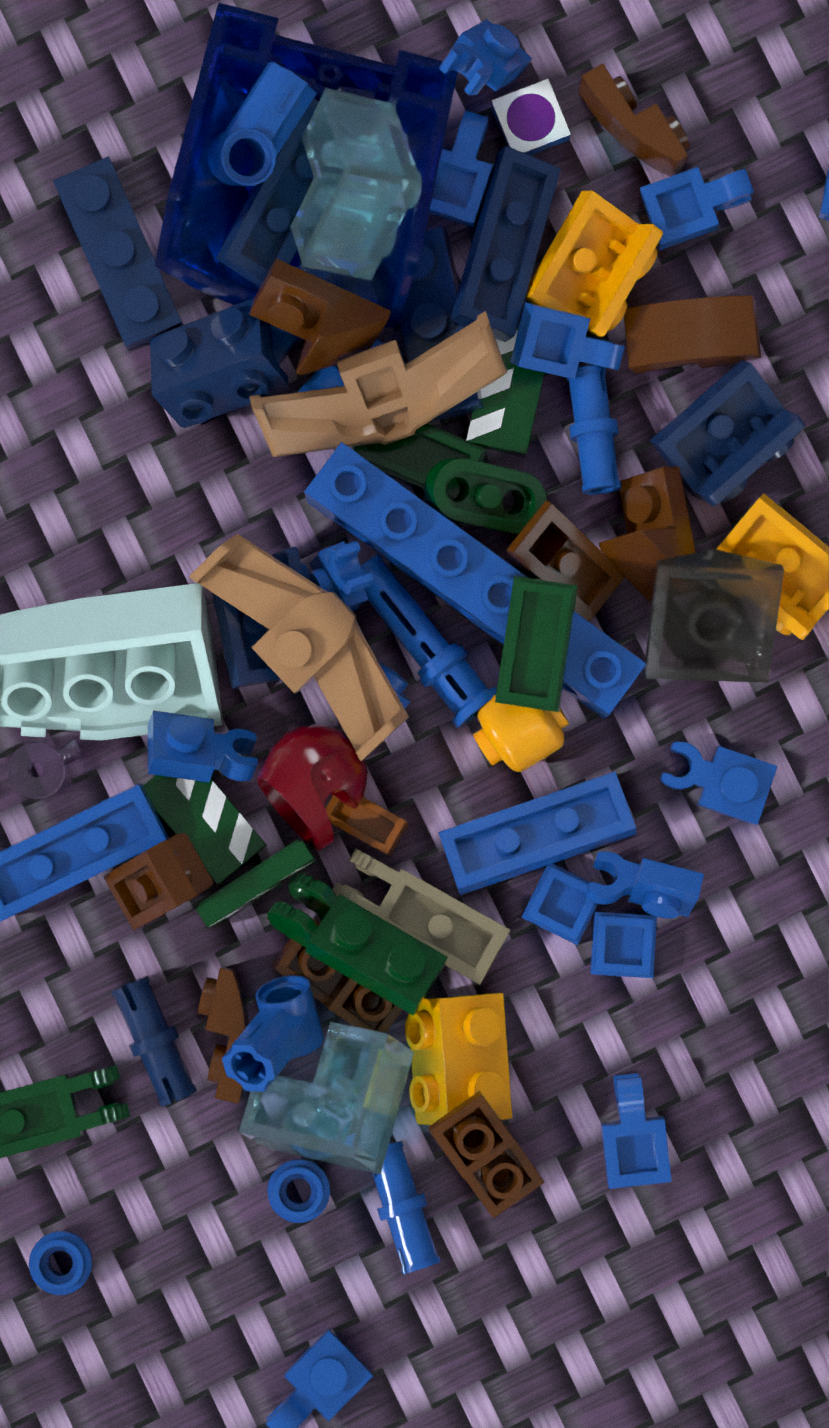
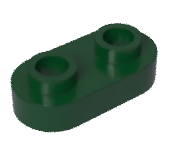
(482, 494)

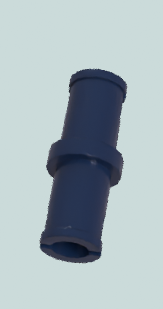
(154, 1041)

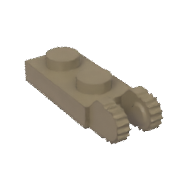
(432, 917)

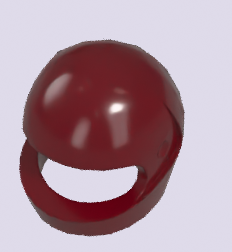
(306, 770)

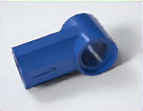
(264, 123)
(280, 1031)

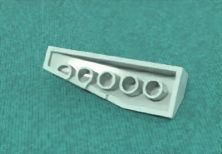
(108, 663)

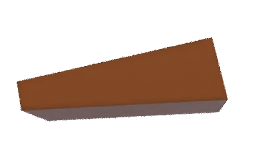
(368, 823)

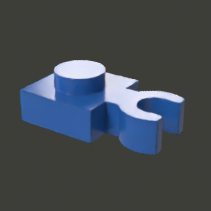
(488, 56)
(339, 571)
(191, 750)
(729, 783)

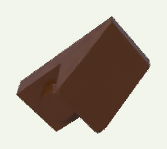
(321, 313)
(655, 526)
(559, 552)
(158, 880)

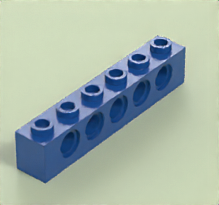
(458, 569)

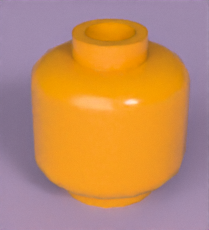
(518, 734)

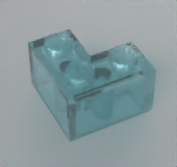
(358, 186)
(345, 1111)

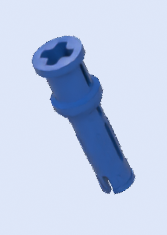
(449, 659)

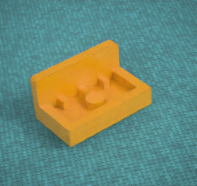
(594, 263)
(779, 538)
(456, 1053)

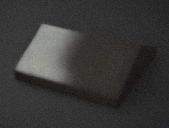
(713, 618)

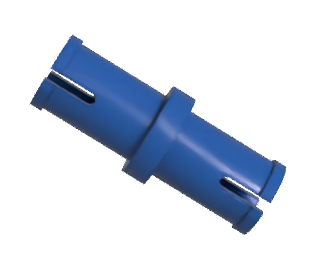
(594, 431)
(404, 1212)

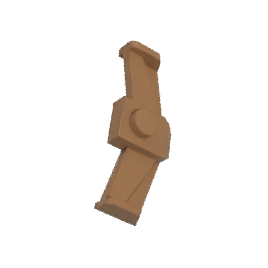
(382, 394)
(307, 638)

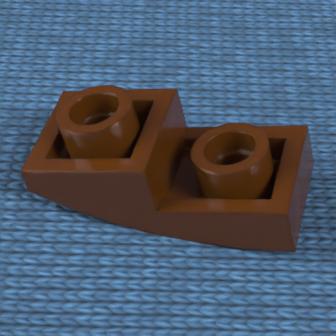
(647, 135)
(692, 331)
(336, 991)
(227, 1015)
(486, 1154)

